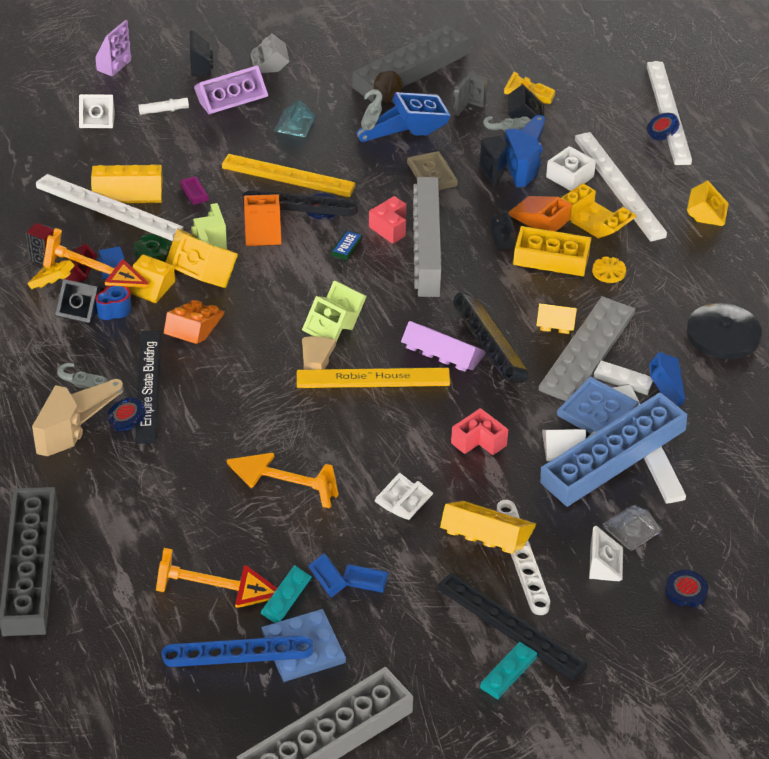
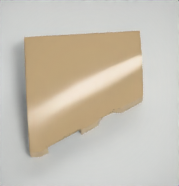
(317, 352)

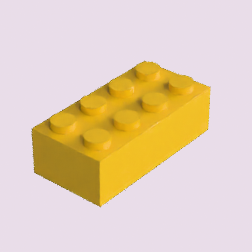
(552, 251)

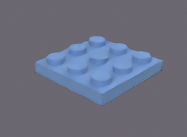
(595, 406)
(326, 647)

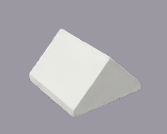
(96, 111)
(561, 440)
(605, 557)

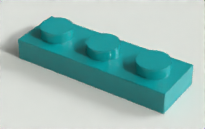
(286, 595)
(508, 670)

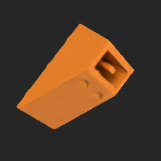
(542, 212)
(262, 220)
(192, 321)

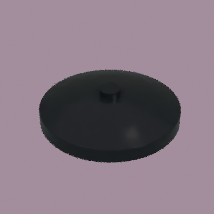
(724, 331)

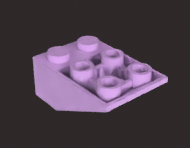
(114, 50)

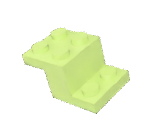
(211, 228)
(334, 312)

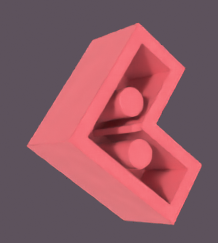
(389, 219)
(479, 430)

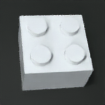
(570, 168)

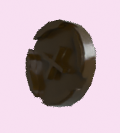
(388, 83)

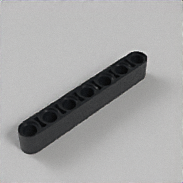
(490, 338)

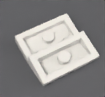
(403, 497)

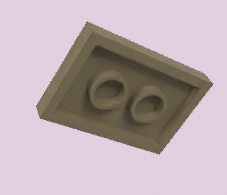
(433, 165)

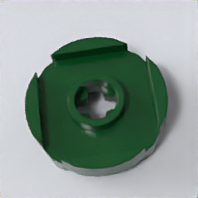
(160, 245)

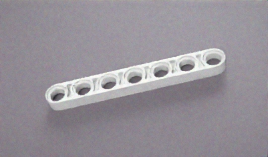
(528, 563)

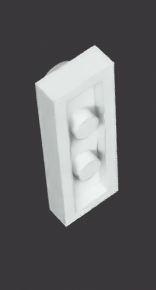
(622, 376)

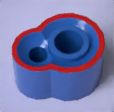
(113, 302)

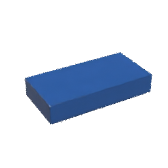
(327, 575)
(365, 578)

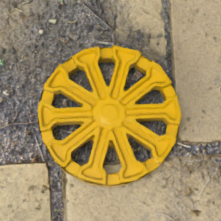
(609, 269)

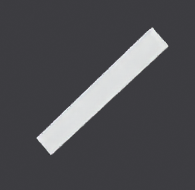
(659, 464)

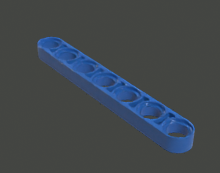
(227, 647)

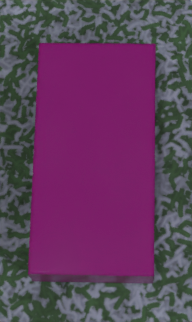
(194, 190)

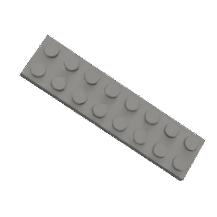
(587, 348)

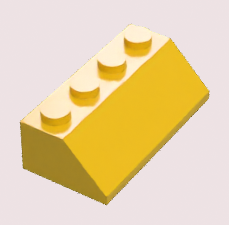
(128, 183)
(486, 525)

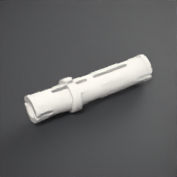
(170, 105)

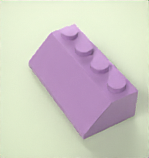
(231, 90)
(443, 346)

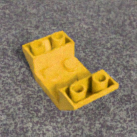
(593, 216)
(201, 259)

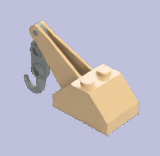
(63, 413)

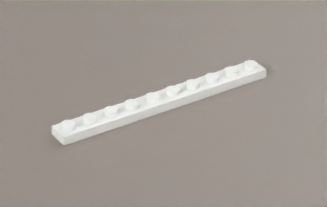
(666, 103)
(621, 187)
(108, 206)

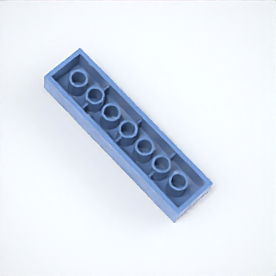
(613, 449)

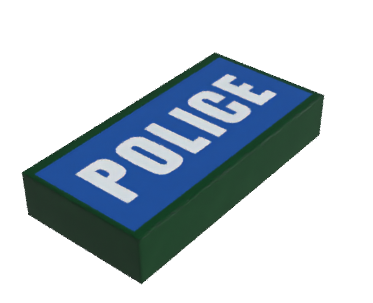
(346, 245)

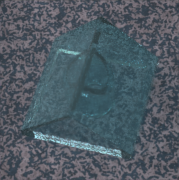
(296, 120)

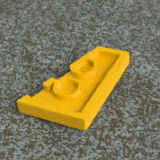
(541, 91)
(52, 274)

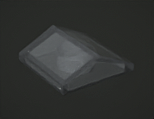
(632, 527)

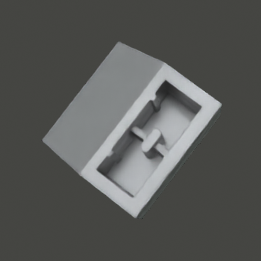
(270, 55)

